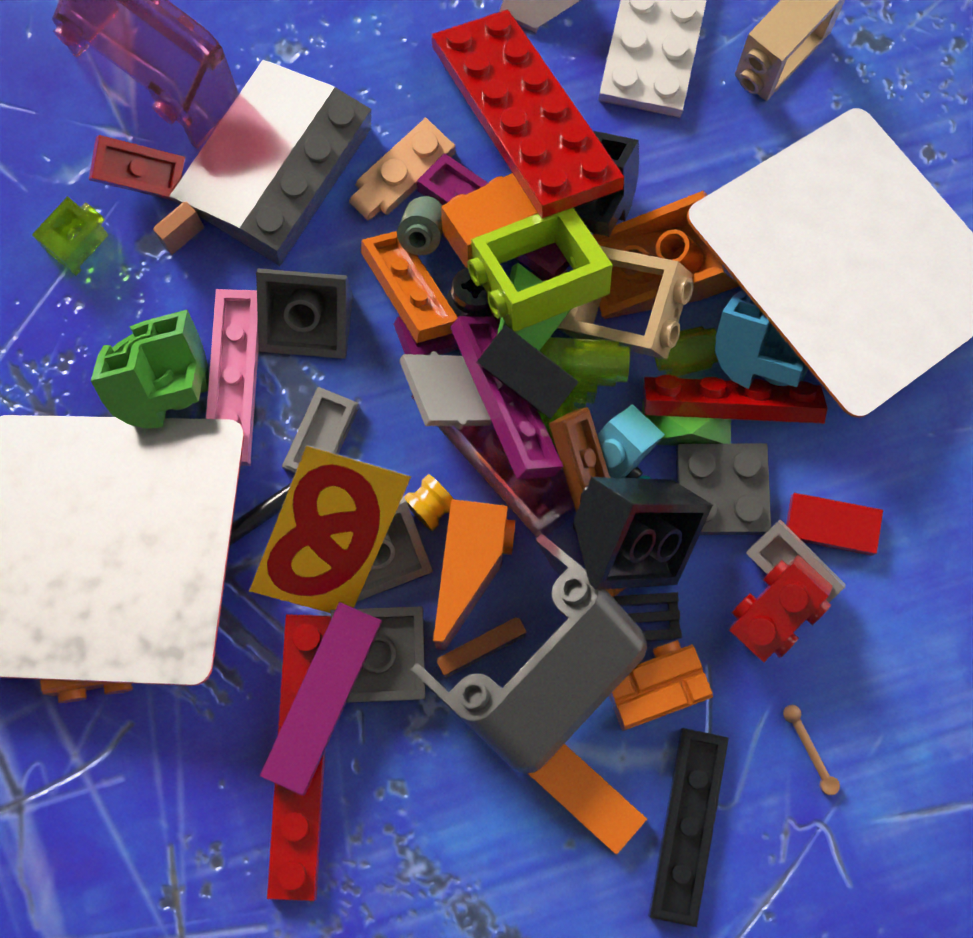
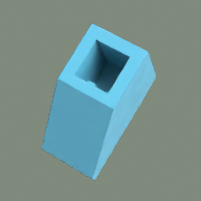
(627, 441)

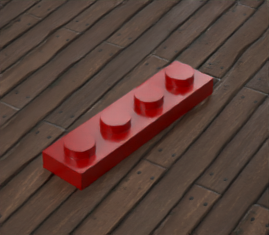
(728, 400)

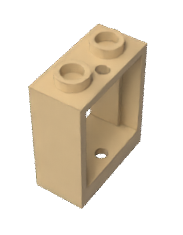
(784, 42)
(663, 325)

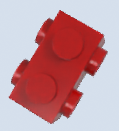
(792, 596)

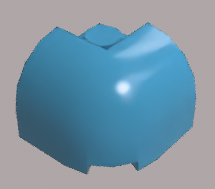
(752, 347)

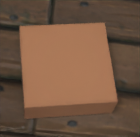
(178, 227)

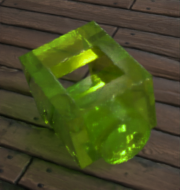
(62, 225)

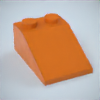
(667, 236)
(472, 557)

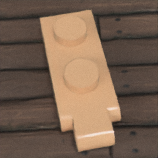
(397, 172)

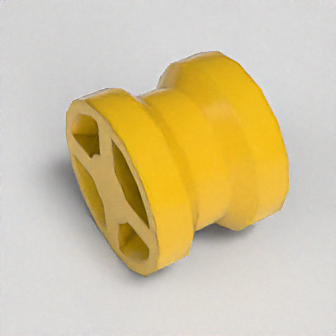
(429, 502)

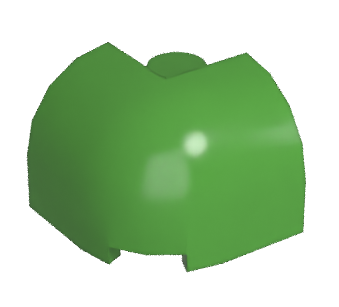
(152, 370)

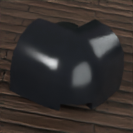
(603, 213)

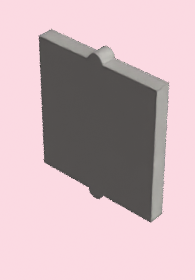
(444, 390)

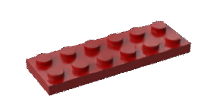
(527, 113)

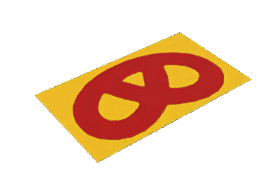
(328, 531)

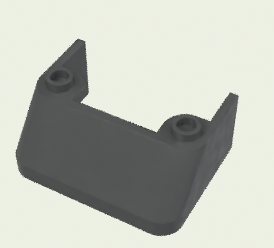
(560, 682)

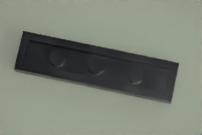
(688, 827)

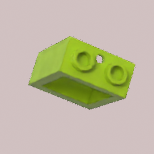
(521, 309)

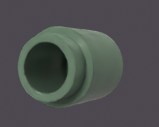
(421, 226)

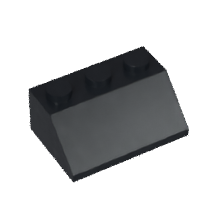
(637, 531)

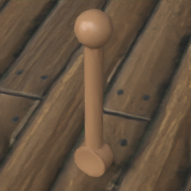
(828, 784)

